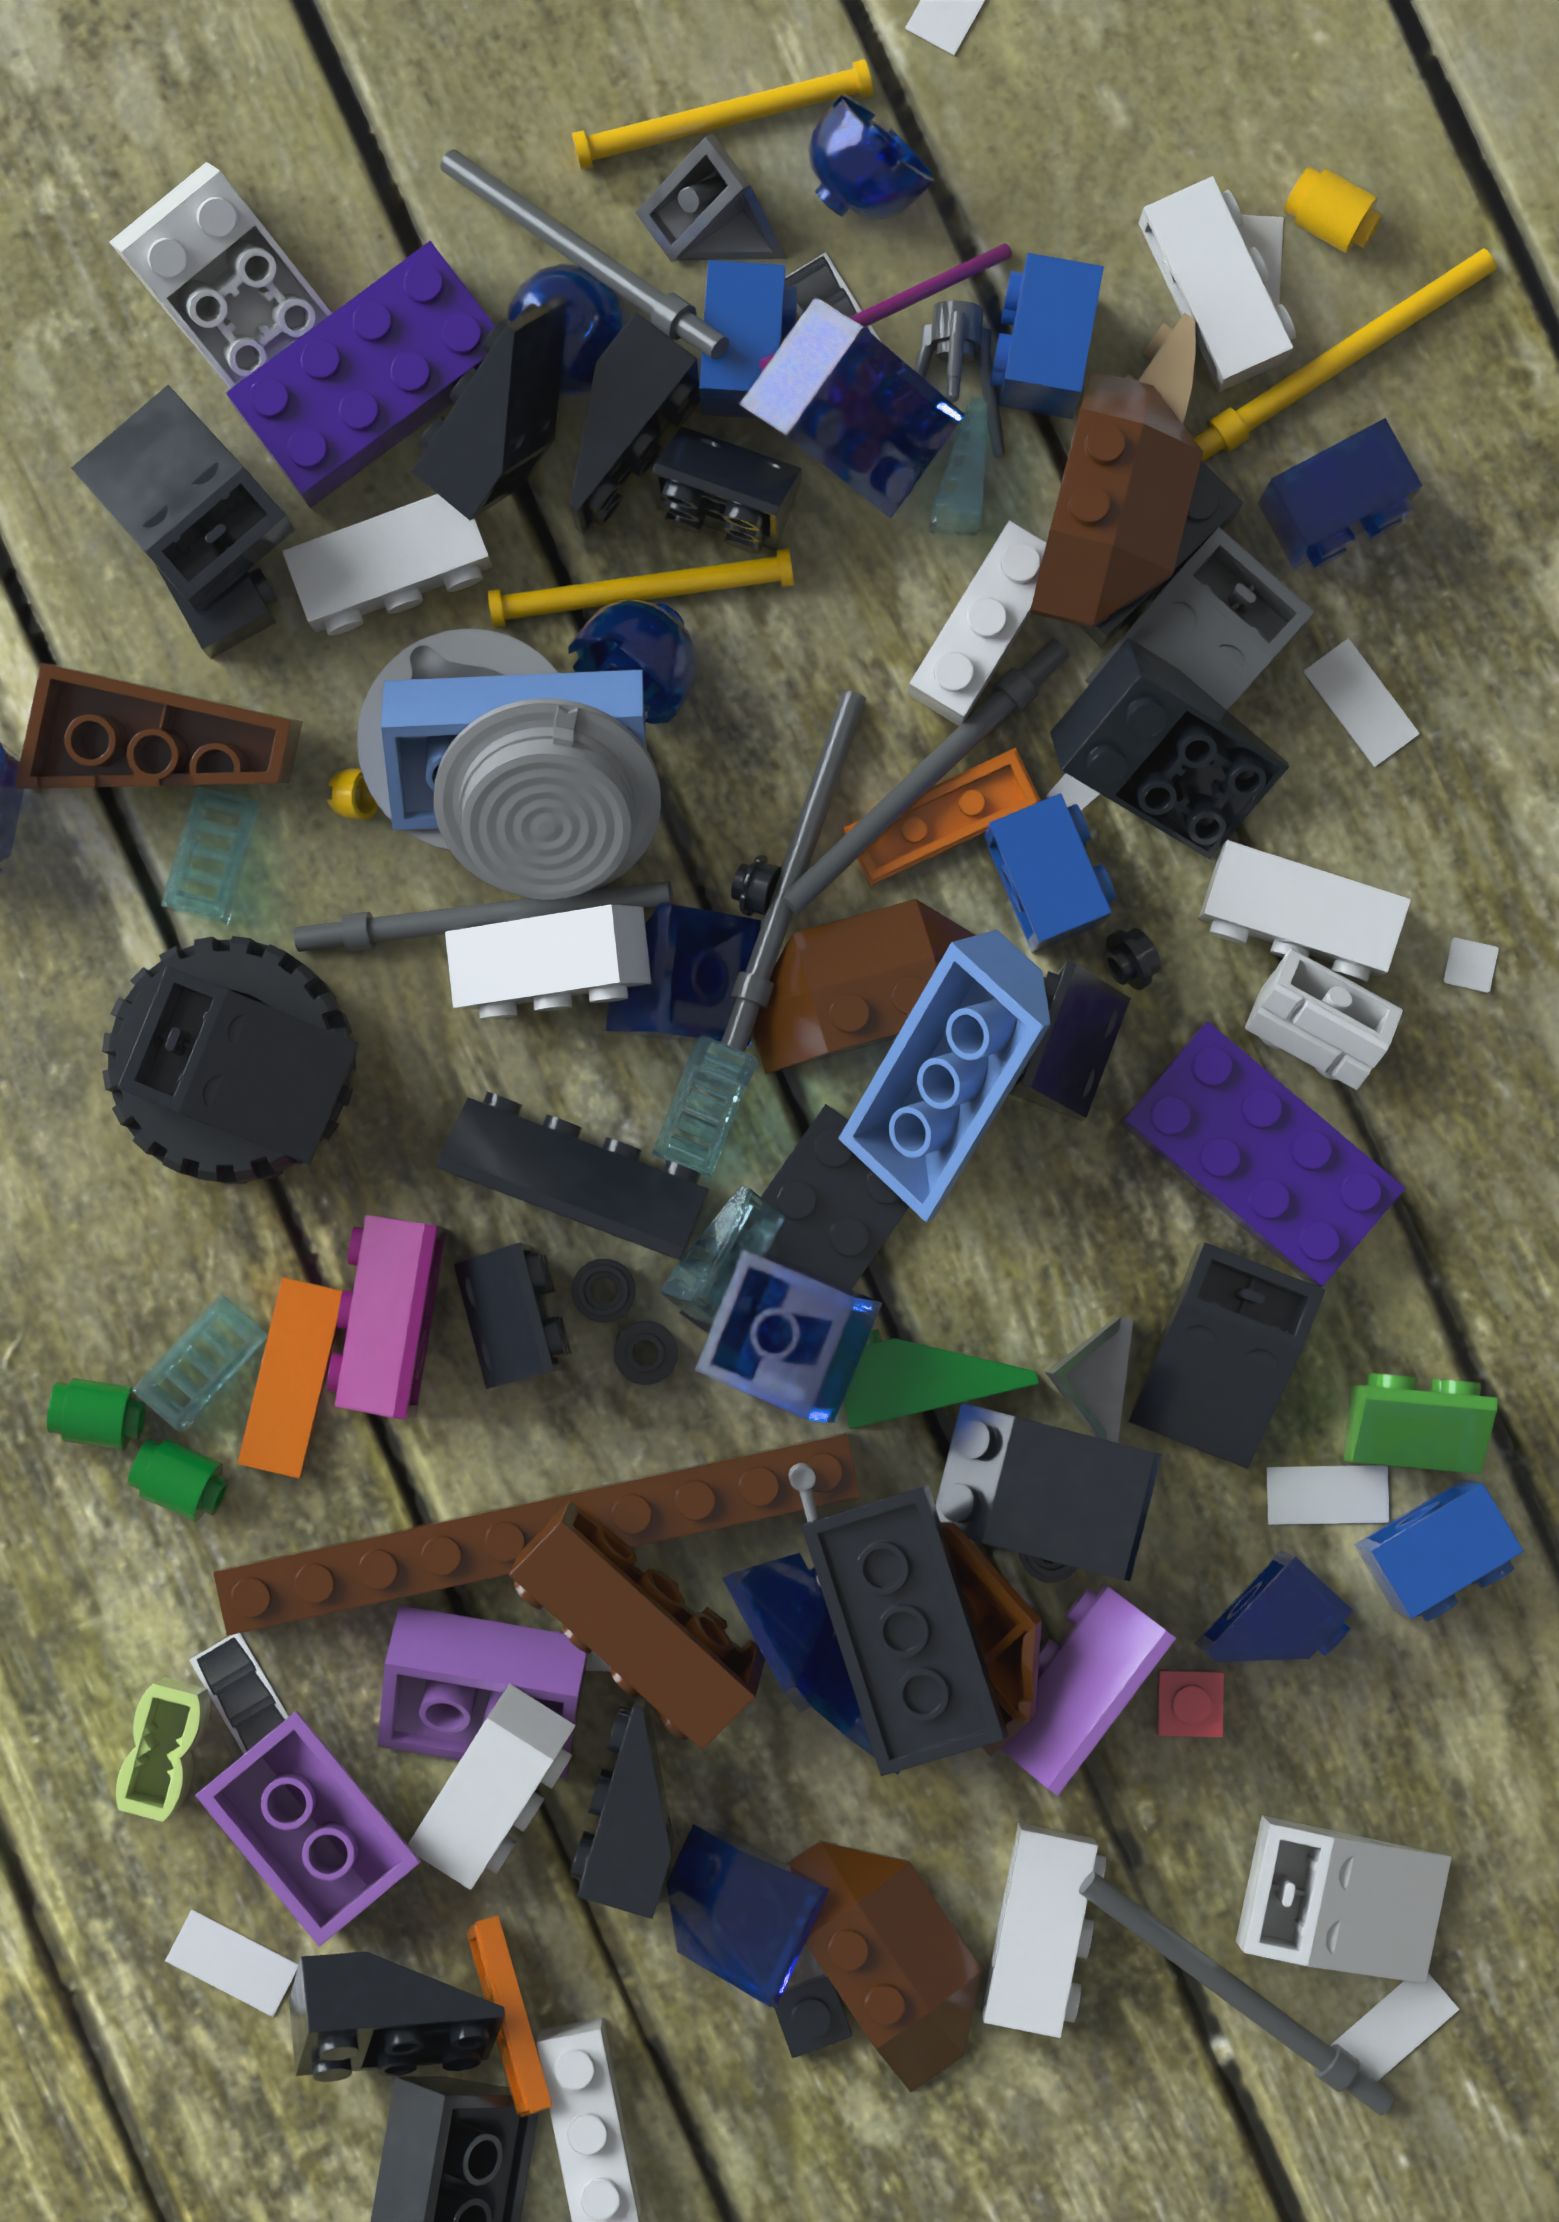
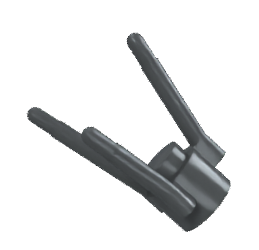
(956, 335)

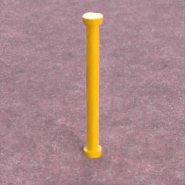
(723, 114)
(640, 588)

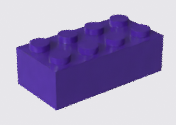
(365, 375)
(1262, 1155)

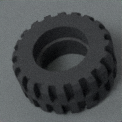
(252, 971)

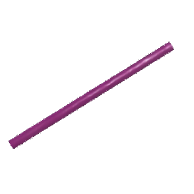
(925, 289)

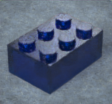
(852, 407)

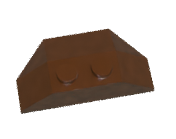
(1117, 503)
(850, 983)
(1005, 1630)
(892, 1958)

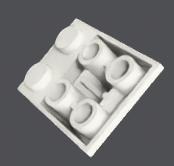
(220, 275)
(1342, 1901)

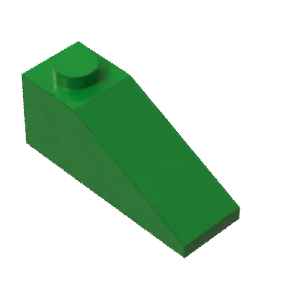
(910, 1378)

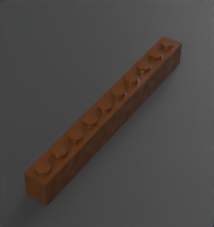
(489, 1541)

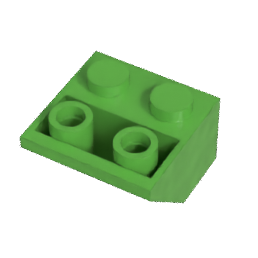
(1418, 1428)

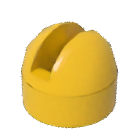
(351, 795)

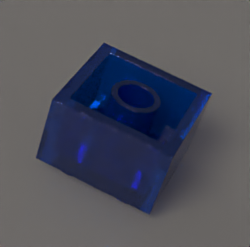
(1339, 494)
(788, 1336)

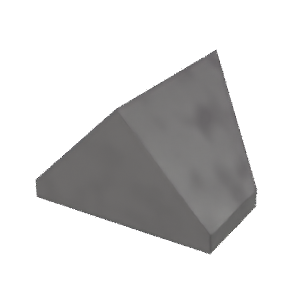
(709, 211)
(1095, 1378)

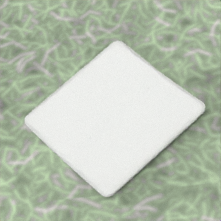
(1470, 964)

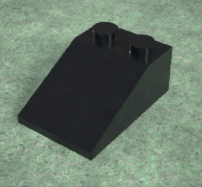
(1047, 1491)

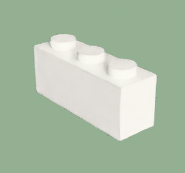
(1218, 282)
(386, 563)
(981, 627)
(1303, 911)
(548, 960)
(494, 1788)
(1041, 1932)
(589, 2123)

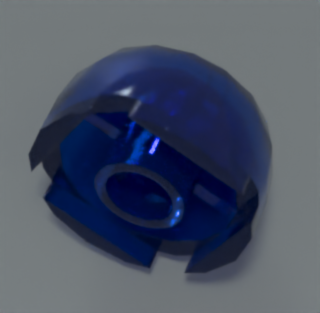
(864, 164)
(592, 318)
(644, 639)

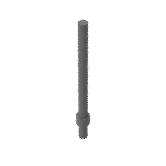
(667, 312)
(1011, 694)
(363, 931)
(753, 987)
(1332, 2064)

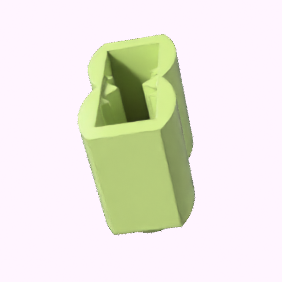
(161, 1765)

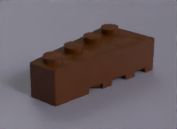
(129, 734)
(638, 1626)

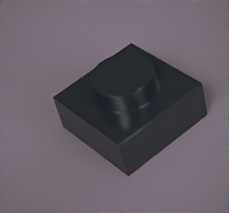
(812, 2016)

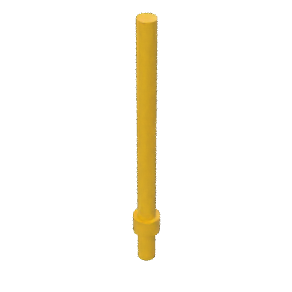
(1233, 427)

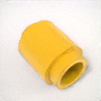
(1333, 209)

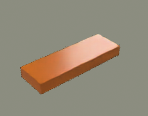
(950, 816)
(291, 1378)
(515, 2036)

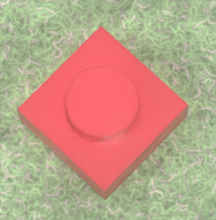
(1190, 1703)

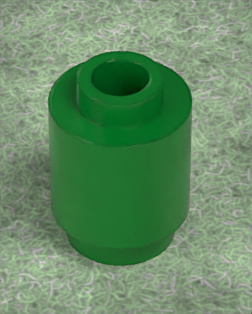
(95, 1413)
(178, 1479)

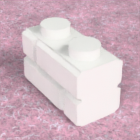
(1323, 1019)

